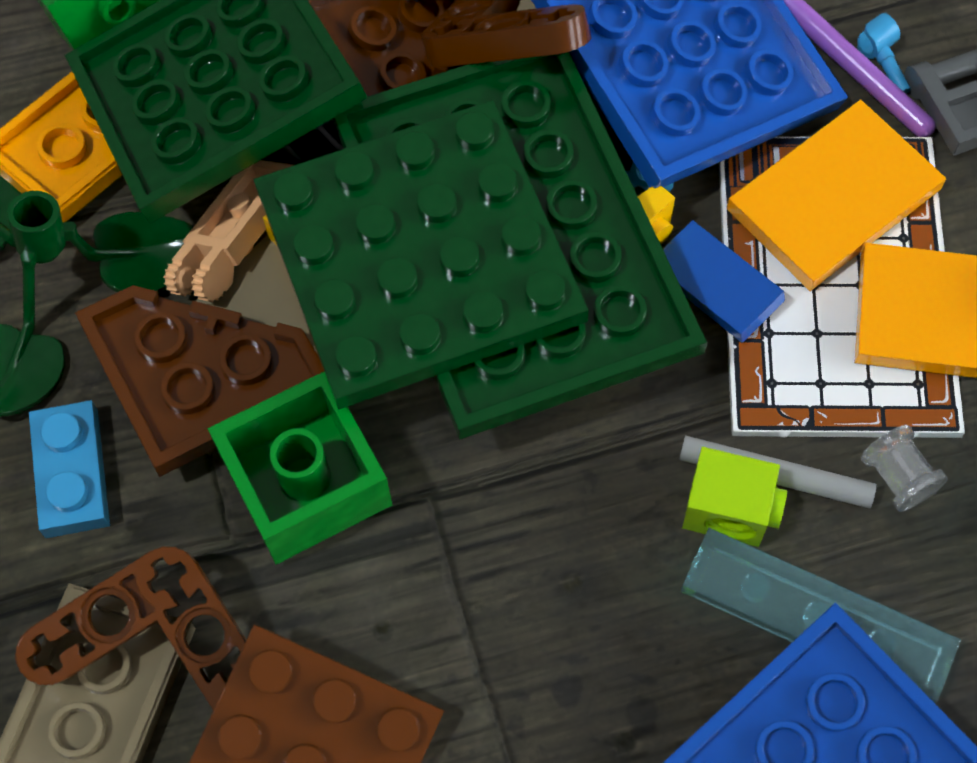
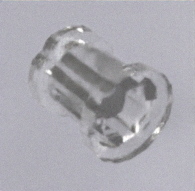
(903, 468)

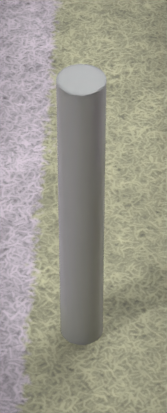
(796, 475)

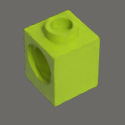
(734, 496)

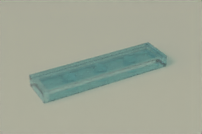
(791, 599)

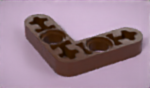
(498, 32)
(145, 609)

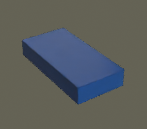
(721, 282)

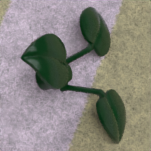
(129, 255)

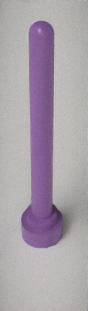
(862, 69)

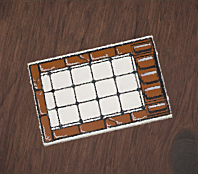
(799, 364)

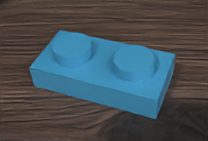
(68, 469)

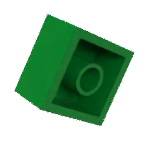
(301, 467)

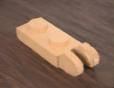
(221, 237)

